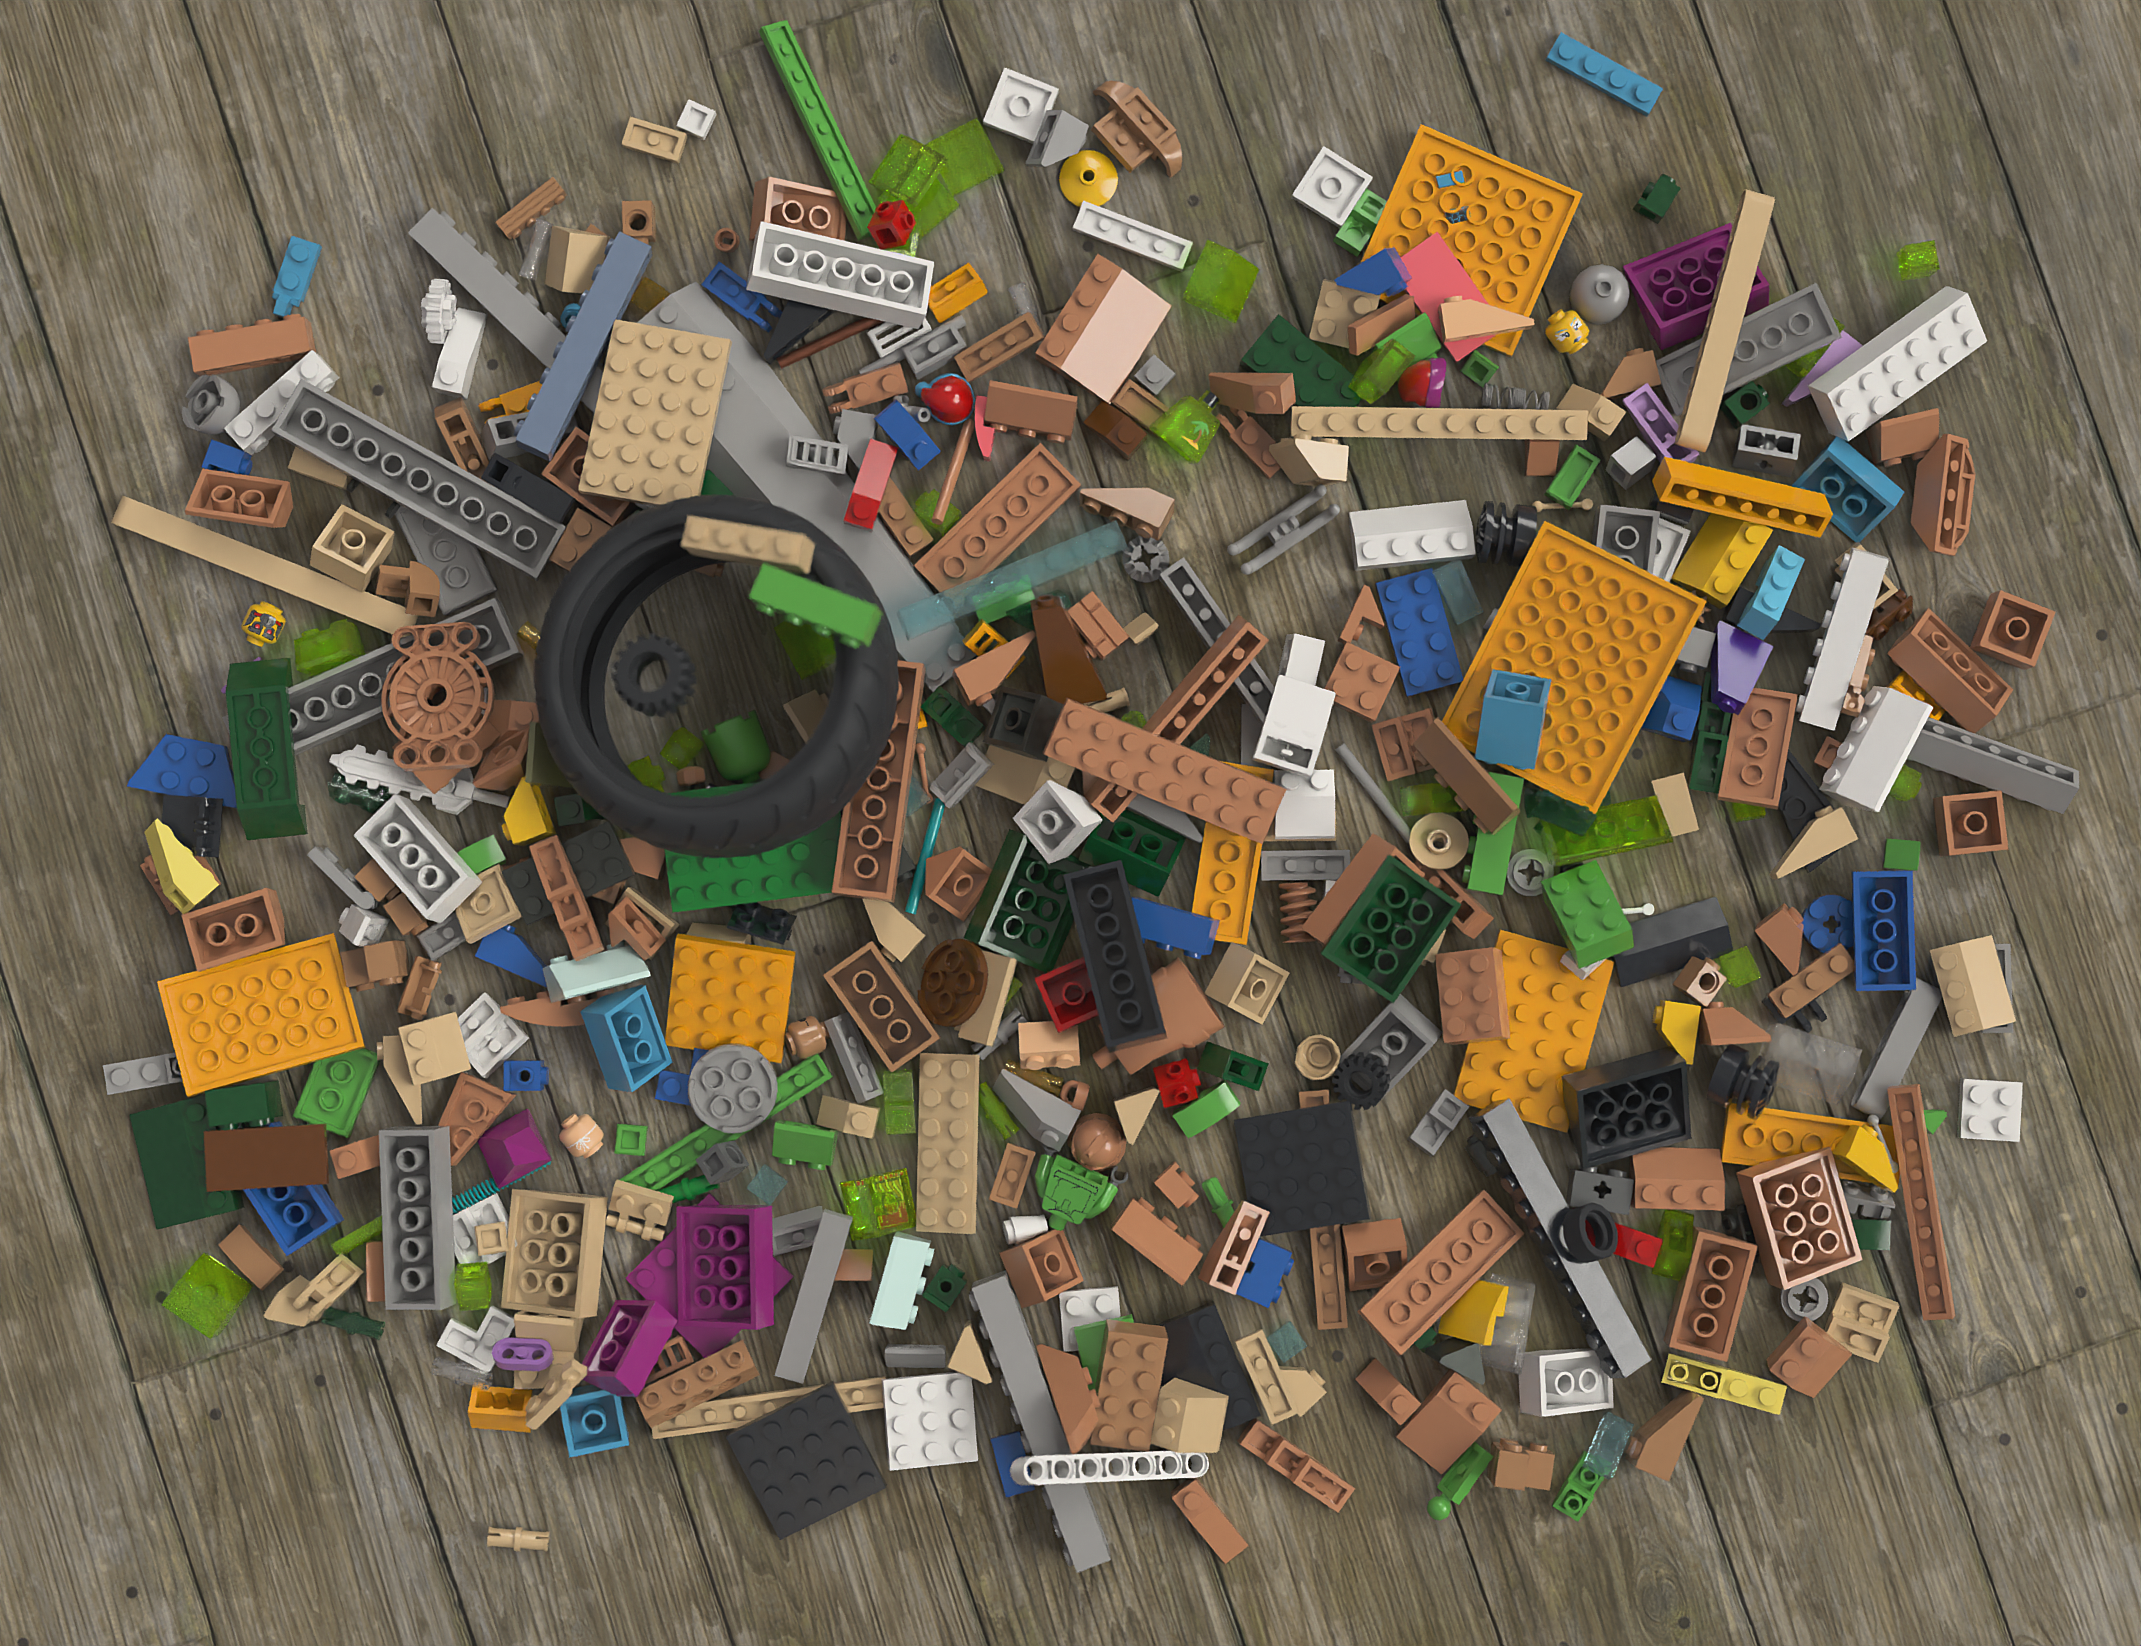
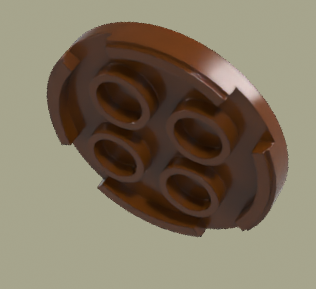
(953, 982)

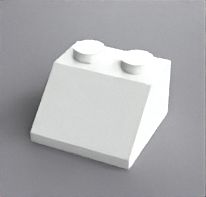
(1307, 805)
(1057, 820)

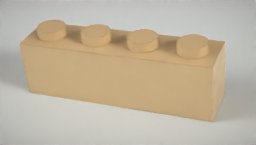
(748, 544)

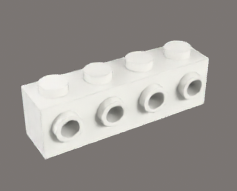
(254, 424)

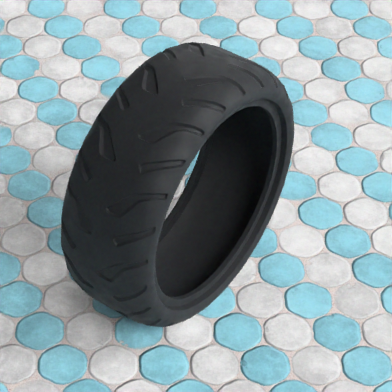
(574, 661)

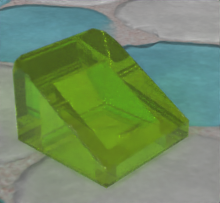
(681, 748)
(1739, 967)

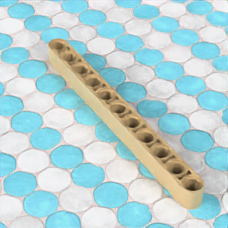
(261, 566)

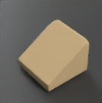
(1141, 628)

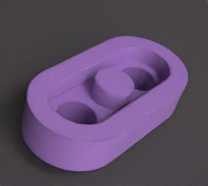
(524, 1352)

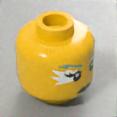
(1567, 331)

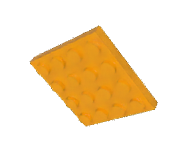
(729, 995)

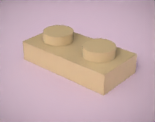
(654, 140)

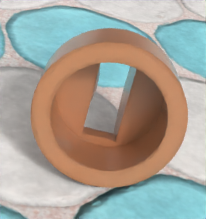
(726, 233)

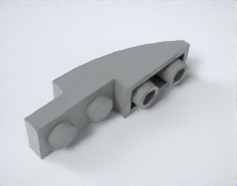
(142, 1073)

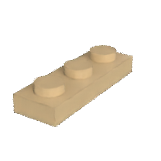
(1267, 1376)

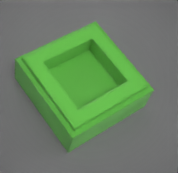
(631, 1139)

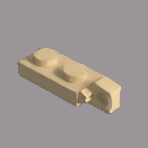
(554, 1394)

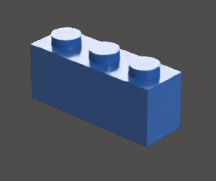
(1175, 928)

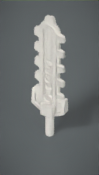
(383, 771)

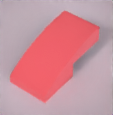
(985, 435)

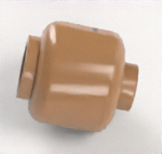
(806, 1037)

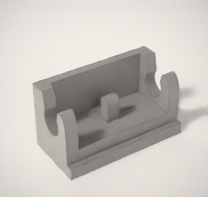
(961, 775)

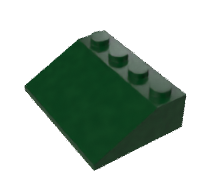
(1025, 905)
(1390, 928)
(174, 1163)

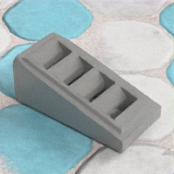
(807, 442)

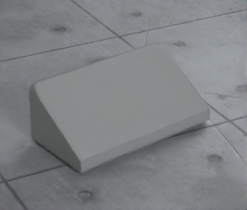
(934, 350)
(795, 1230)
(915, 1356)

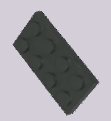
(596, 862)

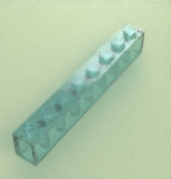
(1011, 580)

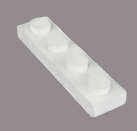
(1132, 236)

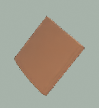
(1396, 742)

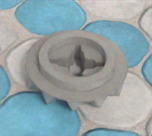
(1140, 571)
(1521, 861)
(1812, 1310)

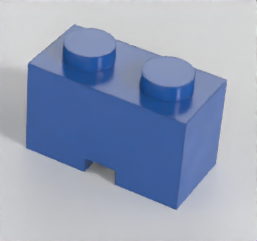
(1263, 1278)

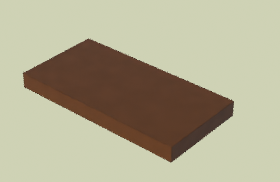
(266, 1157)

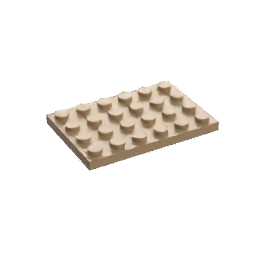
(654, 414)

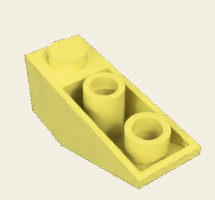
(179, 872)

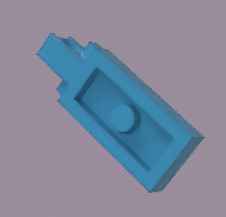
(295, 275)

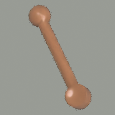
(920, 749)

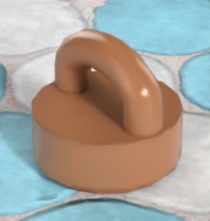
(1080, 1096)

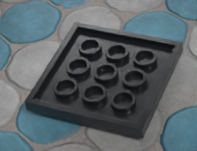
(1304, 1167)
(806, 1460)

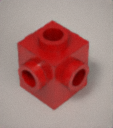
(891, 224)
(1176, 1082)

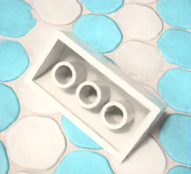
(1411, 535)
(1875, 749)

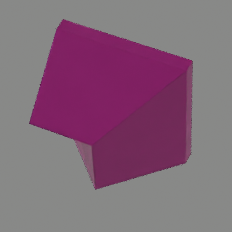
(513, 1148)

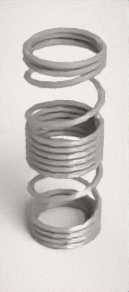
(1516, 397)

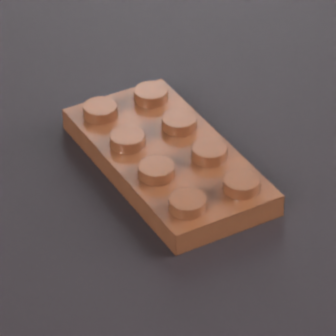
(1758, 749)

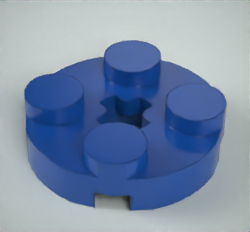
(1818, 913)

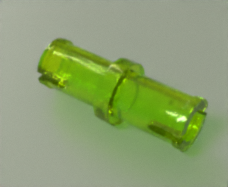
(996, 1112)

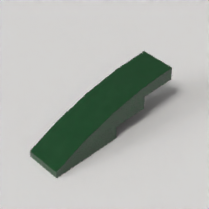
(1708, 743)

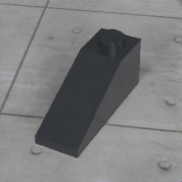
(794, 324)
(1788, 623)

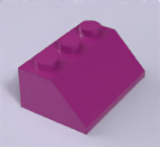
(628, 1346)

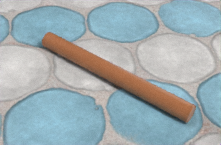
(953, 472)

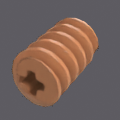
(1297, 911)

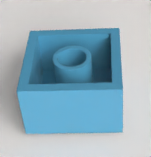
(593, 1421)

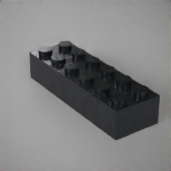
(1115, 956)

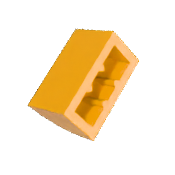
(499, 1409)

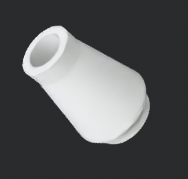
(1022, 1228)

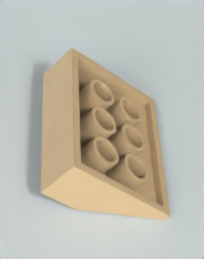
(556, 1254)

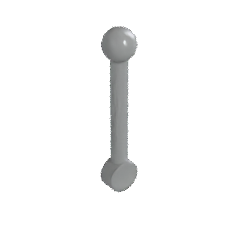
(1873, 1120)

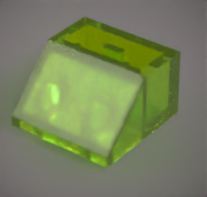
(806, 648)

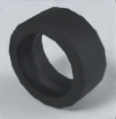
(1603, 1227)

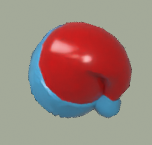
(947, 398)

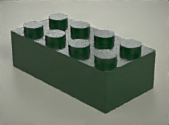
(1316, 375)

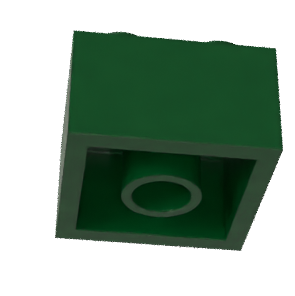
(240, 1104)

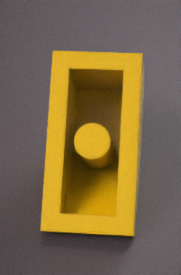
(1678, 1026)

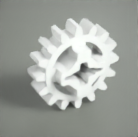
(438, 311)

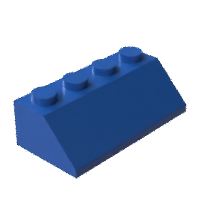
(1883, 930)
(295, 1212)

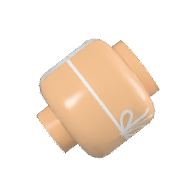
(581, 1135)

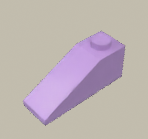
(1834, 355)
(1656, 425)

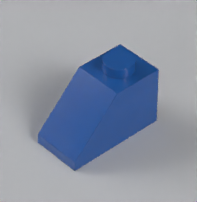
(907, 435)

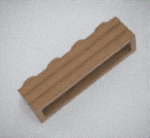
(531, 208)

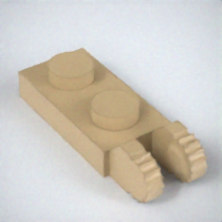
(329, 1285)

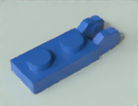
(732, 291)

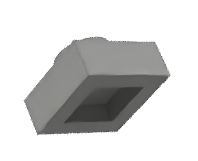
(1154, 375)

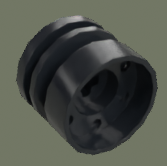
(1504, 533)
(1739, 1080)

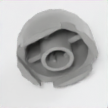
(1599, 294)
(211, 405)

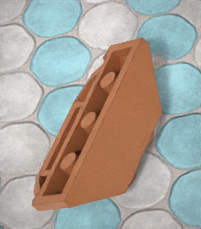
(1944, 495)
(1070, 1394)

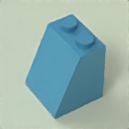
(1512, 719)

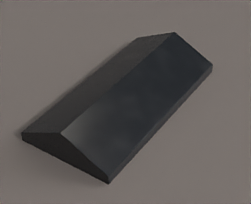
(1670, 940)

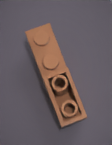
(545, 1013)

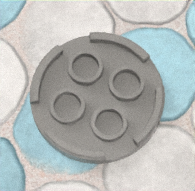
(732, 1088)

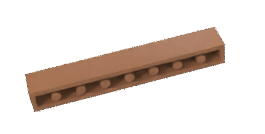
(1189, 703)

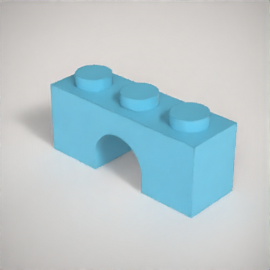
(1774, 589)

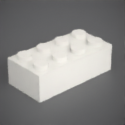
(417, 858)

